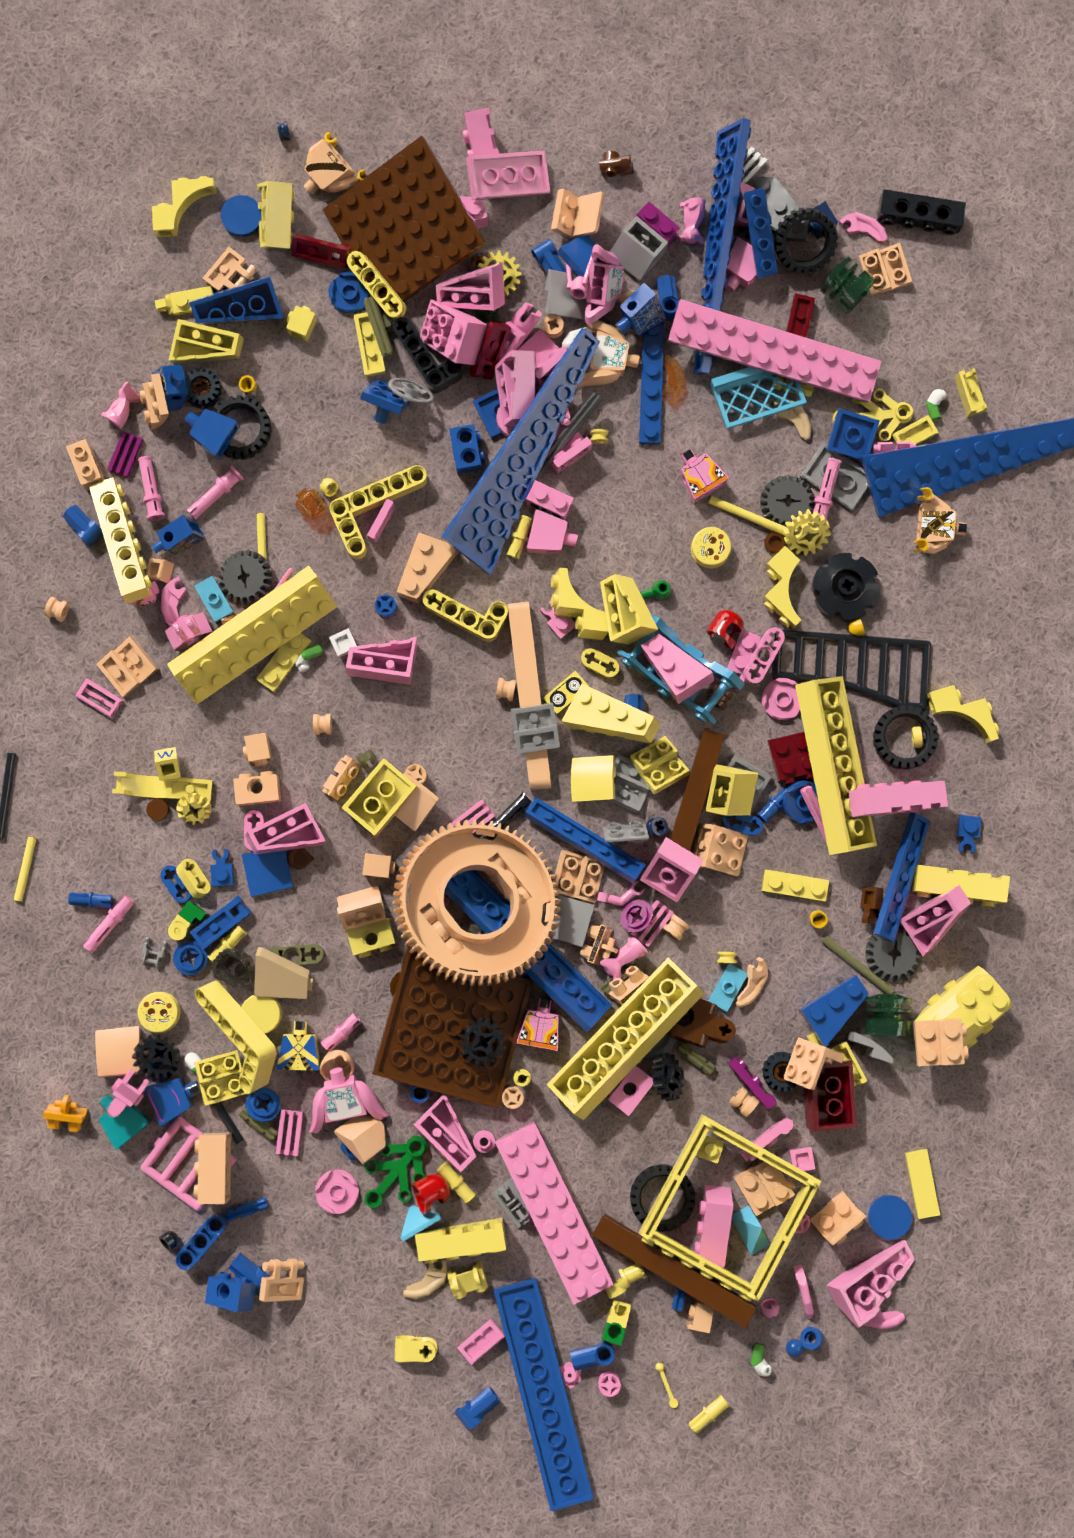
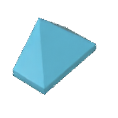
(417, 1222)
(750, 1230)

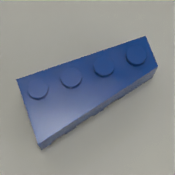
(244, 302)

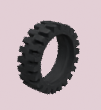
(824, 255)
(265, 426)
(928, 726)
(636, 1191)

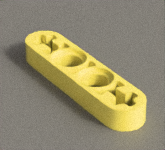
(378, 282)

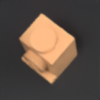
(701, 1317)

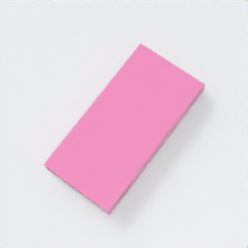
(508, 175)

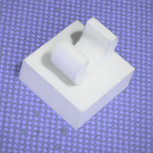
(342, 642)

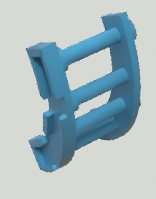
(727, 677)

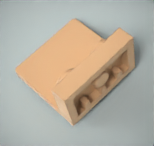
(577, 215)
(720, 848)
(360, 908)
(808, 1062)
(837, 1219)

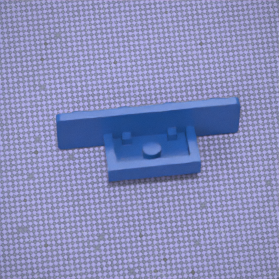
(760, 232)

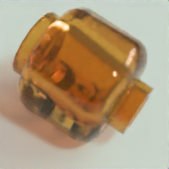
(310, 503)

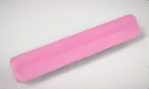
(813, 805)

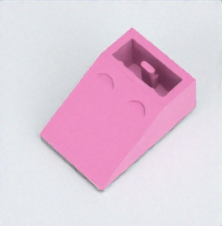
(453, 333)

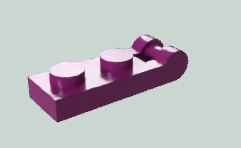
(752, 1083)

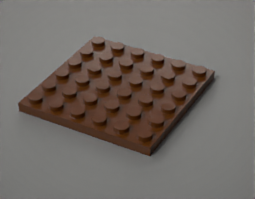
(406, 221)
(424, 1027)

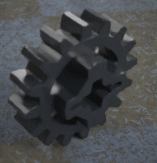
(476, 1032)
(160, 1067)
(667, 1077)

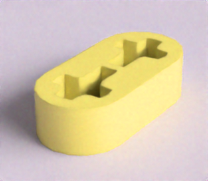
(597, 667)
(193, 878)

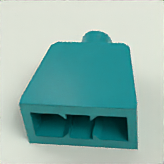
(125, 1125)

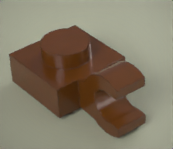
(871, 902)

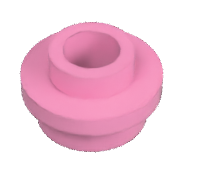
(484, 1134)

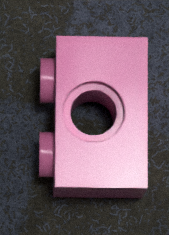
(628, 1102)

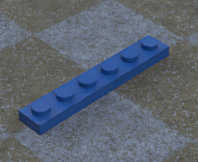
(651, 385)
(584, 840)
(901, 877)

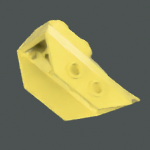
(973, 999)

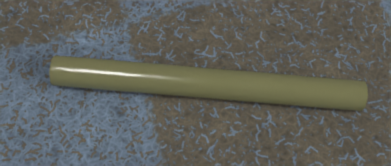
(857, 965)

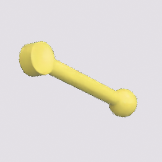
(673, 1402)

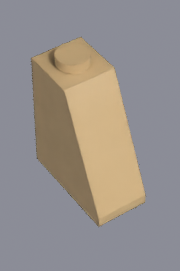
(280, 977)

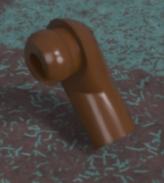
(475, 260)

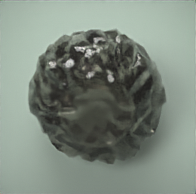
(233, 968)

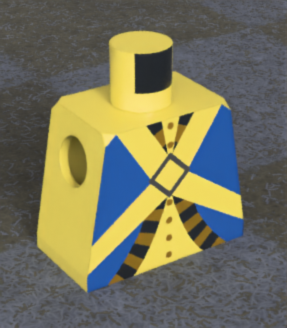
(299, 1050)

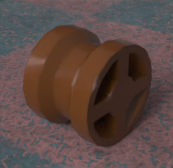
(721, 704)

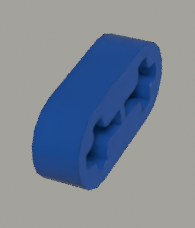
(743, 829)
(172, 887)

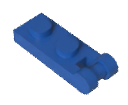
(220, 923)

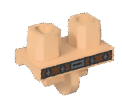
(602, 946)
(625, 989)

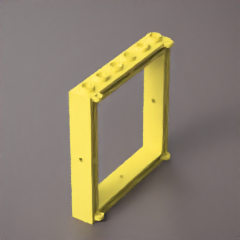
(708, 1268)

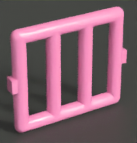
(163, 1179)

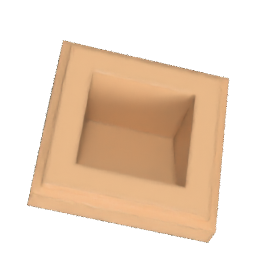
(159, 570)

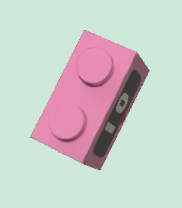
(549, 500)

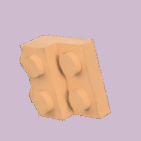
(940, 1042)
(764, 1186)

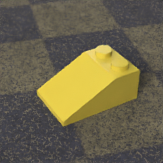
(379, 797)

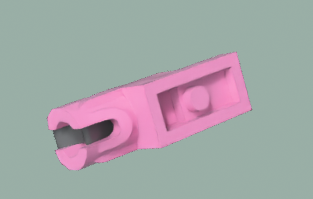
(521, 326)

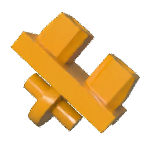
(65, 1111)

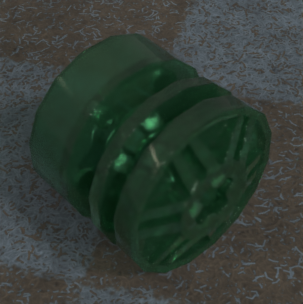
(847, 285)
(888, 1015)

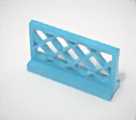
(748, 377)

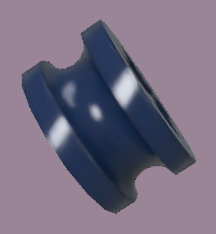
(283, 131)
(662, 825)

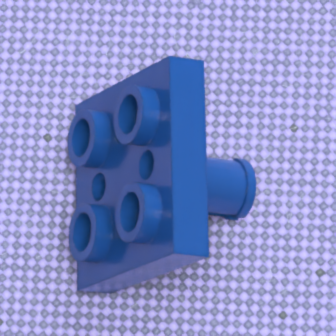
(385, 399)

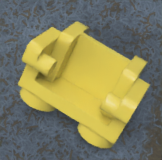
(467, 1281)

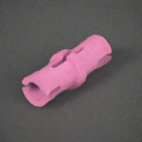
(341, 1032)

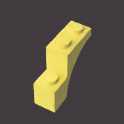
(184, 193)
(778, 599)
(589, 621)
(978, 712)

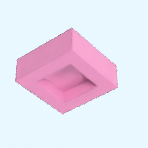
(802, 1158)

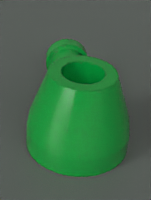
(656, 593)

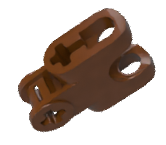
(703, 1026)

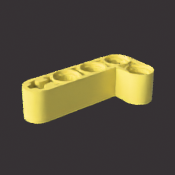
(464, 612)

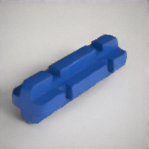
(247, 1209)

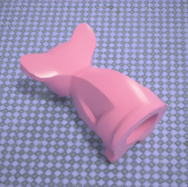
(693, 215)
(119, 409)
(625, 955)

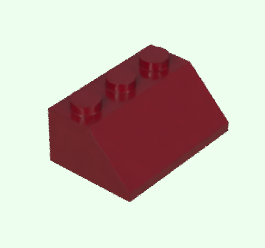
(833, 1099)

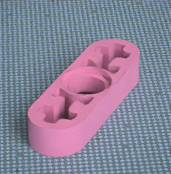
(772, 653)

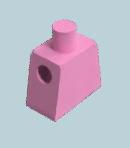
(741, 266)
(549, 534)

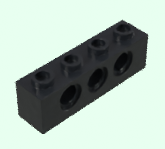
(930, 206)

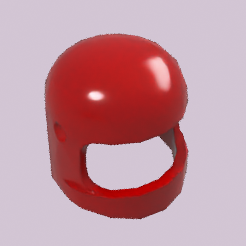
(720, 624)
(430, 1189)

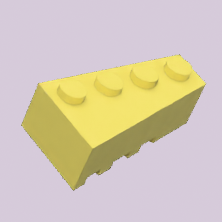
(609, 716)
(976, 886)
(461, 1240)

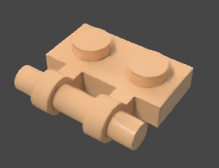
(226, 268)
(282, 1287)

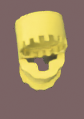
(628, 1276)

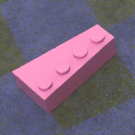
(897, 798)

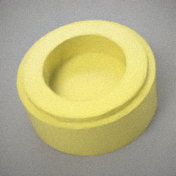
(917, 737)

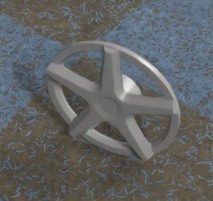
(411, 391)

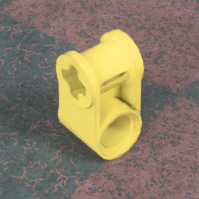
(410, 1349)

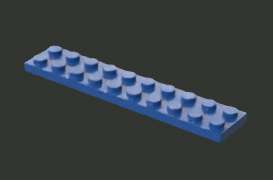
(551, 971)
(543, 1394)

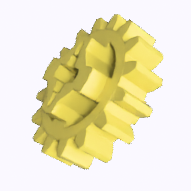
(507, 273)
(797, 531)

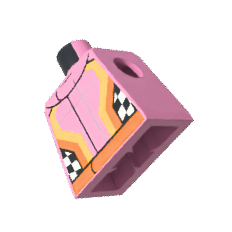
(701, 475)
(540, 1027)

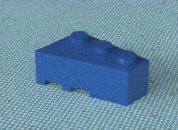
(833, 1008)

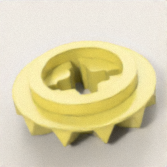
(197, 801)

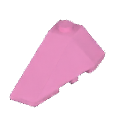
(866, 1285)

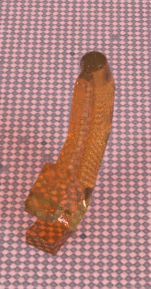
(676, 379)

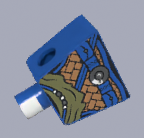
(178, 536)

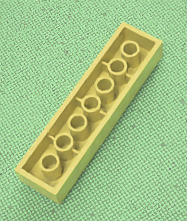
(252, 635)
(834, 762)
(625, 1039)

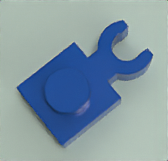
(969, 829)
(221, 872)

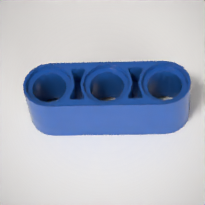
(192, 1246)

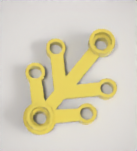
(879, 414)

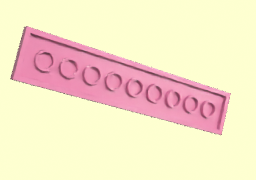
(774, 351)

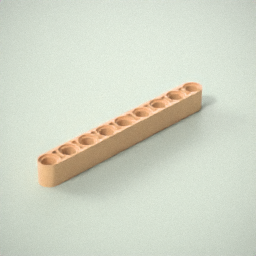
(528, 686)

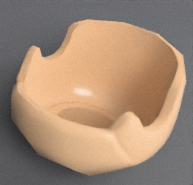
(337, 1059)

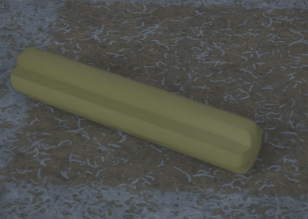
(378, 327)

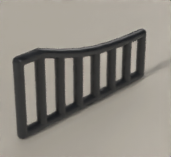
(863, 641)

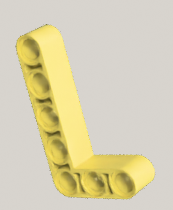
(372, 502)
(243, 1033)

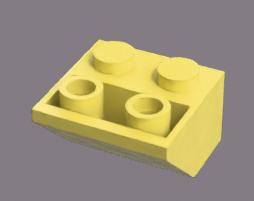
(731, 791)

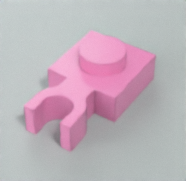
(559, 624)

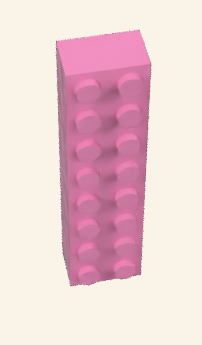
(554, 1213)

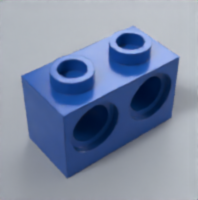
(463, 449)

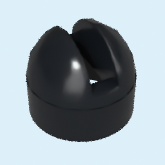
(168, 1240)

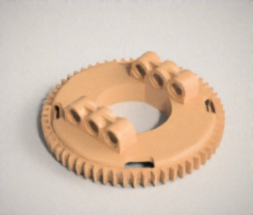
(518, 876)

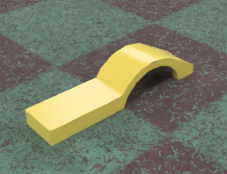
(151, 787)

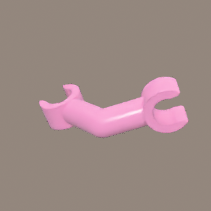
(620, 901)

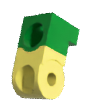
(181, 925)
(616, 1322)

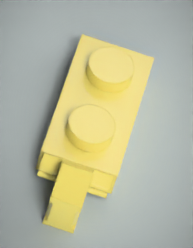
(178, 302)

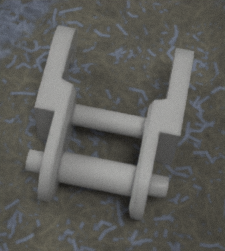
(145, 950)

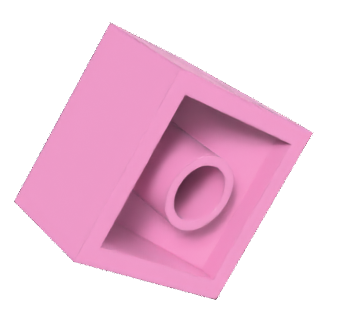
(671, 869)

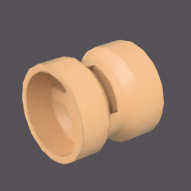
(744, 1101)

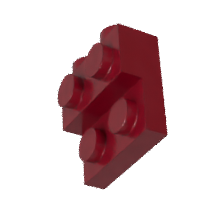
(790, 758)

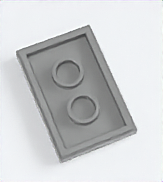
(850, 481)

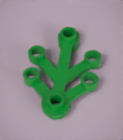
(397, 1167)

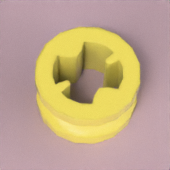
(599, 436)
(726, 957)

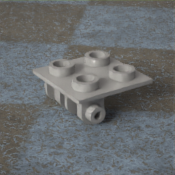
(633, 832)
(512, 1202)

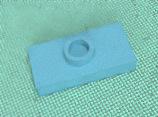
(213, 599)
(728, 987)

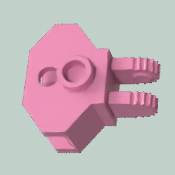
(188, 631)
(125, 1095)

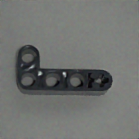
(423, 354)

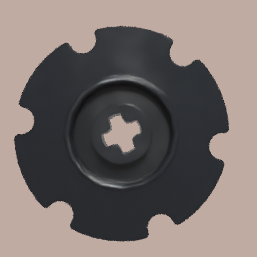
(836, 600)

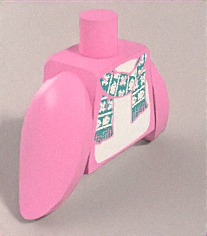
(604, 284)
(343, 1099)

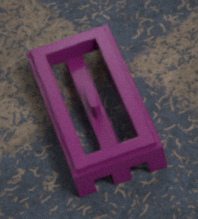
(131, 438)

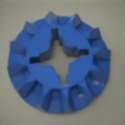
(181, 953)
(263, 1095)

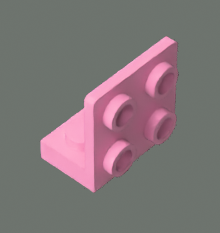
(546, 355)
(572, 452)

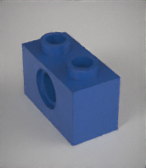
(230, 1292)

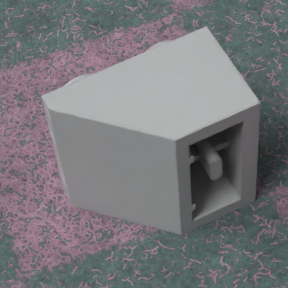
(639, 248)

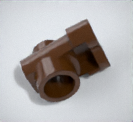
(615, 164)

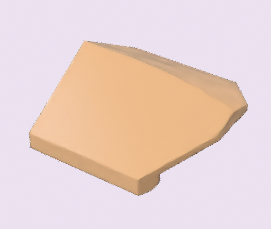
(362, 1136)

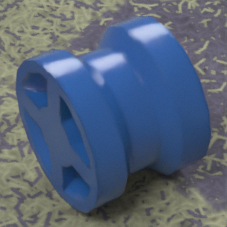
(383, 602)

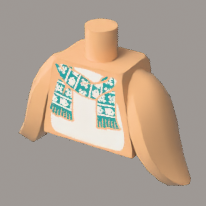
(609, 357)

